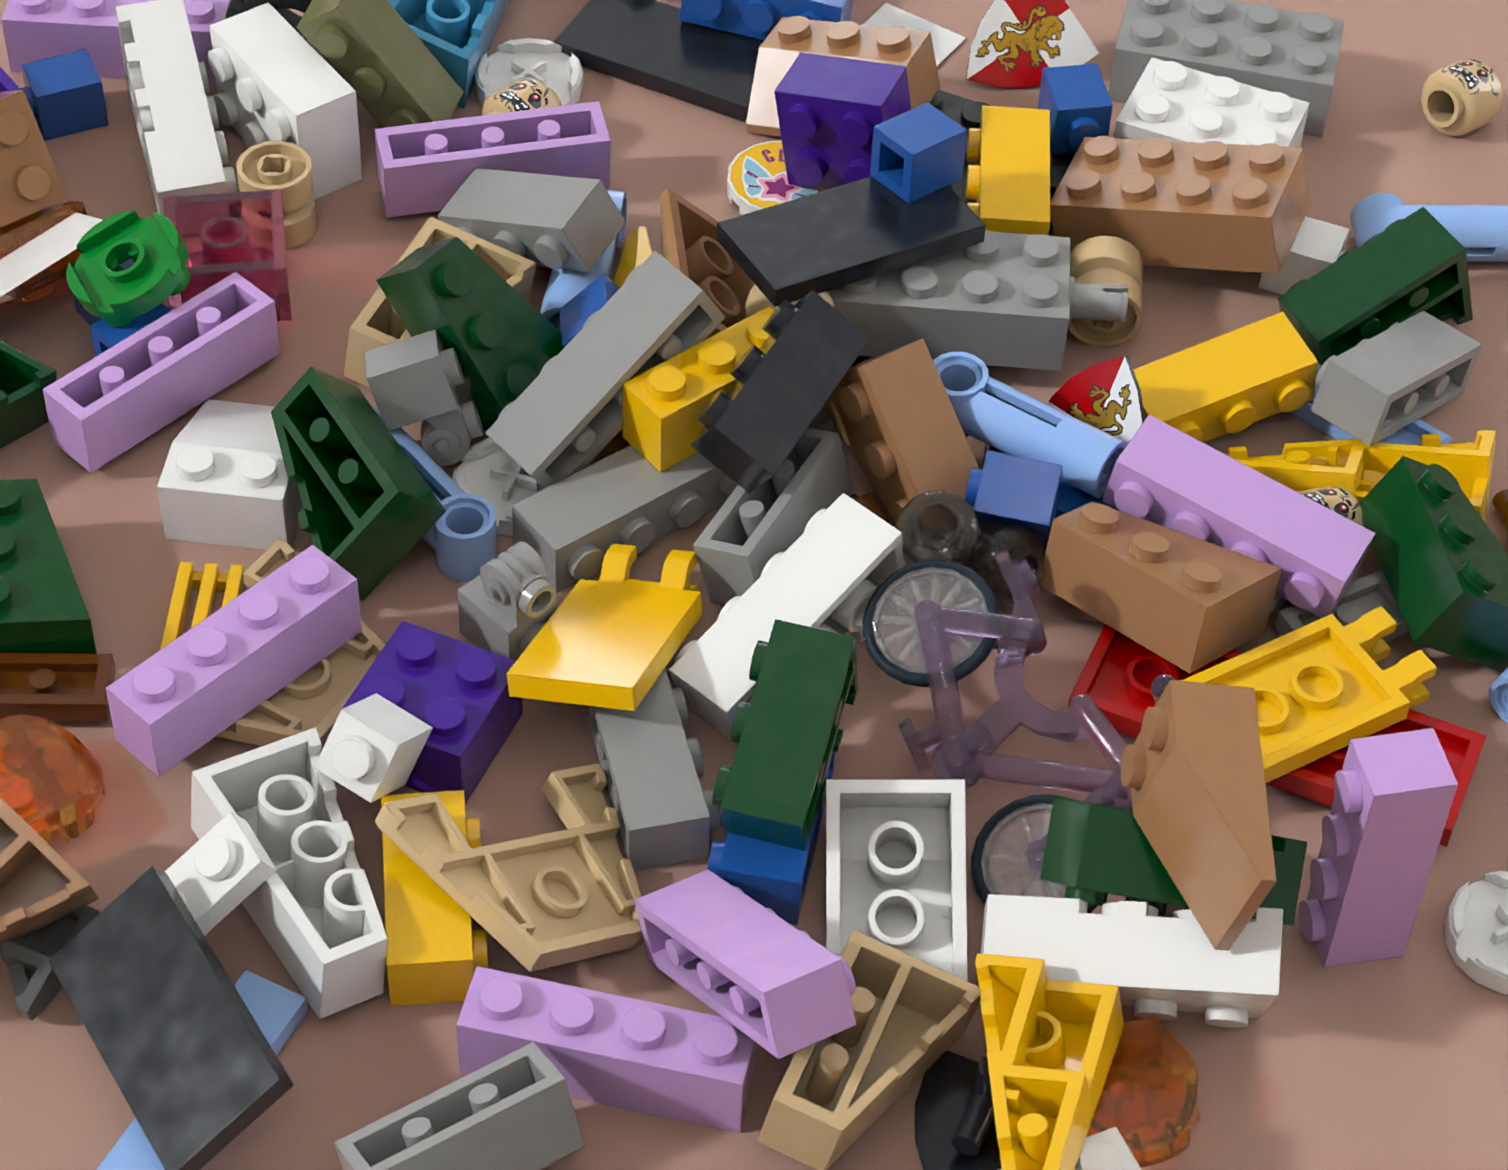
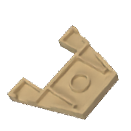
(315, 695)
(537, 895)

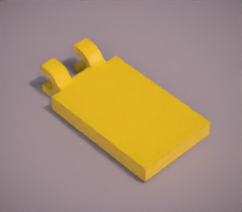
(611, 635)
(1324, 687)

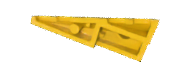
(1361, 466)
(1045, 1058)

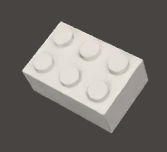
(285, 91)
(1203, 107)

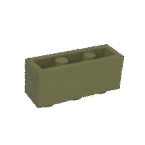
(381, 61)

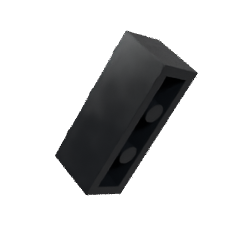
(778, 390)

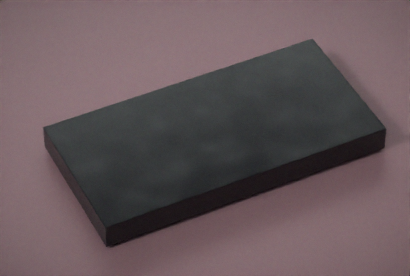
(657, 51)
(844, 237)
(169, 1023)

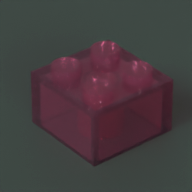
(234, 235)

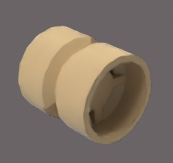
(284, 167)
(1108, 262)

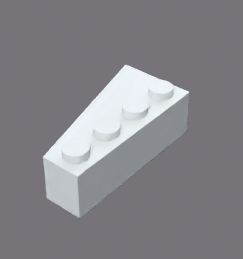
(171, 103)
(814, 583)
(318, 900)
(1153, 959)

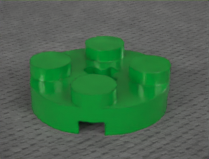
(125, 294)

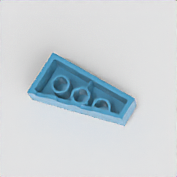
(454, 33)

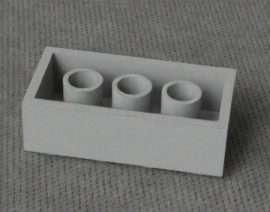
(1233, 40)

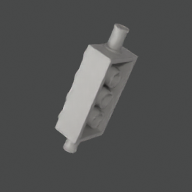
(992, 300)

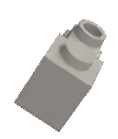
(418, 383)
(507, 602)

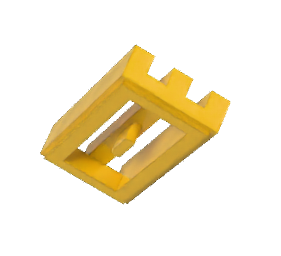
(207, 582)

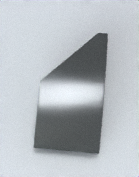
(29, 964)

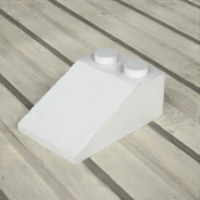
(228, 480)
(898, 867)

